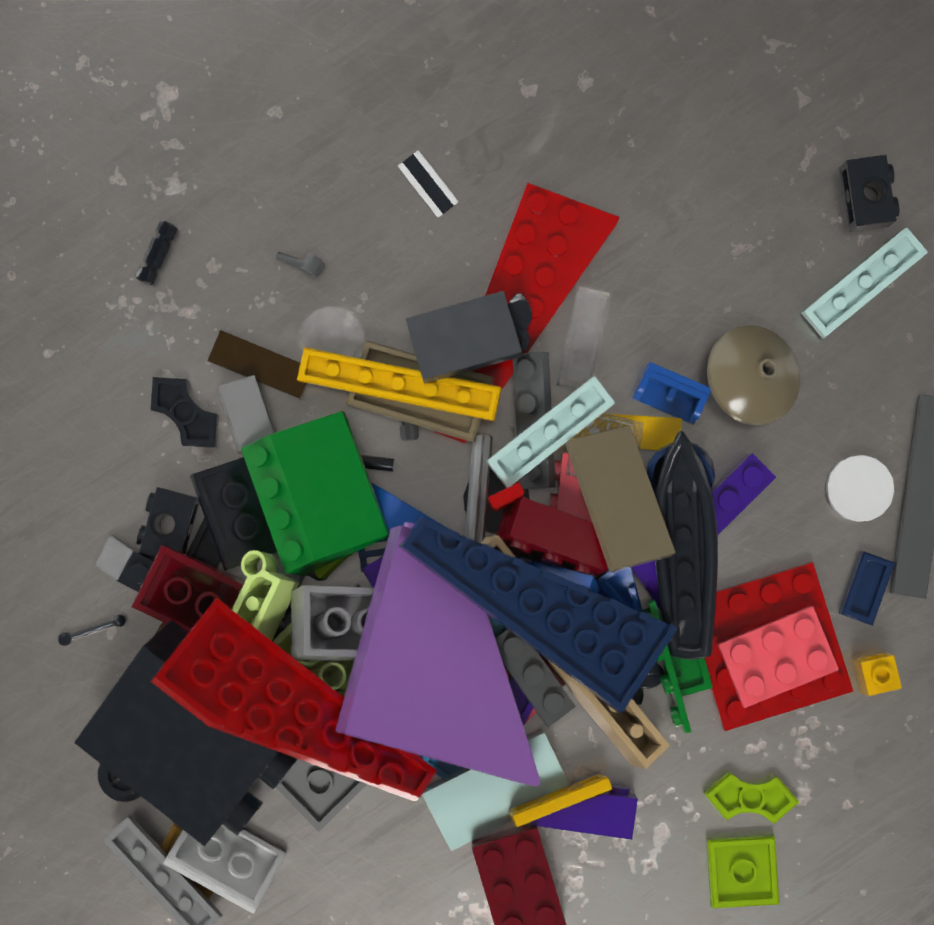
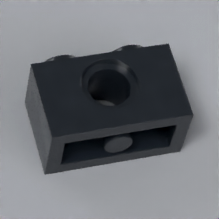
(861, 211)
(181, 508)

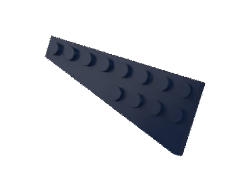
(576, 629)

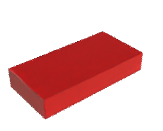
(505, 497)

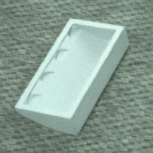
(477, 802)

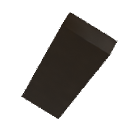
(250, 360)

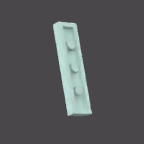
(864, 282)
(550, 432)

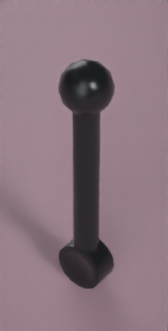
(66, 638)

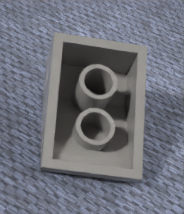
(328, 621)

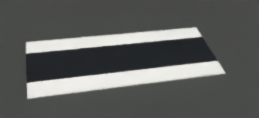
(428, 184)

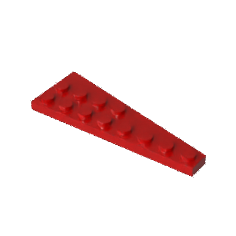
(544, 259)

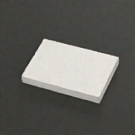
(228, 864)

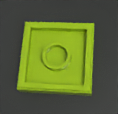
(742, 871)

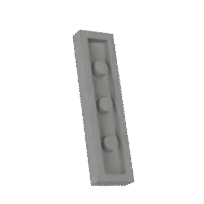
(168, 886)

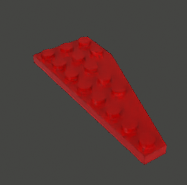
(262, 694)

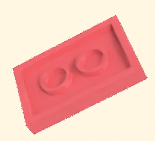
(777, 656)

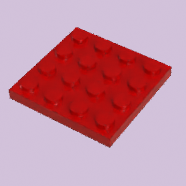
(758, 603)

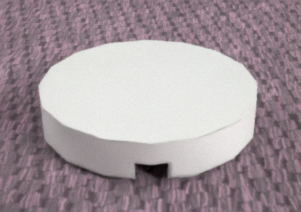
(860, 488)

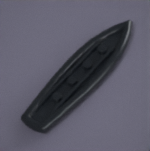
(689, 576)

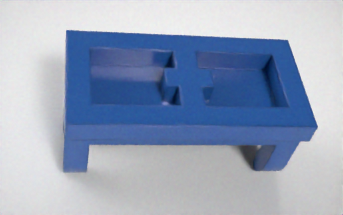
(671, 393)

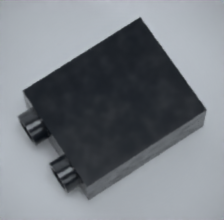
(172, 756)

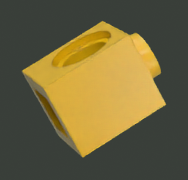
(876, 674)

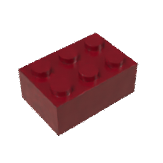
(551, 537)
(517, 878)

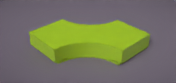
(765, 798)

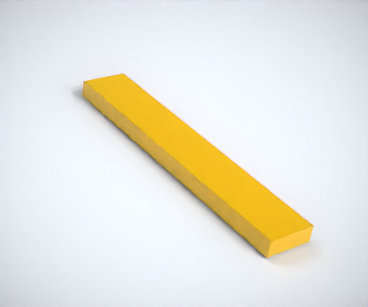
(398, 384)

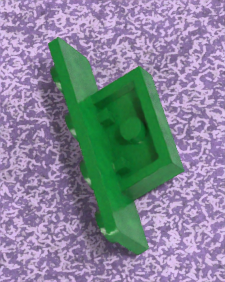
(680, 677)

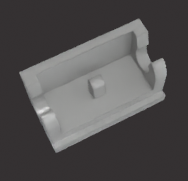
(244, 411)

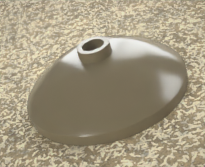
(739, 379)

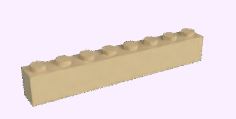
(628, 731)

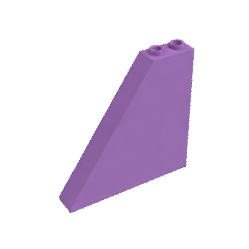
(433, 675)

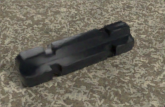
(156, 252)

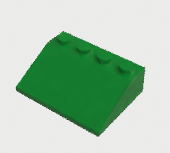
(315, 493)

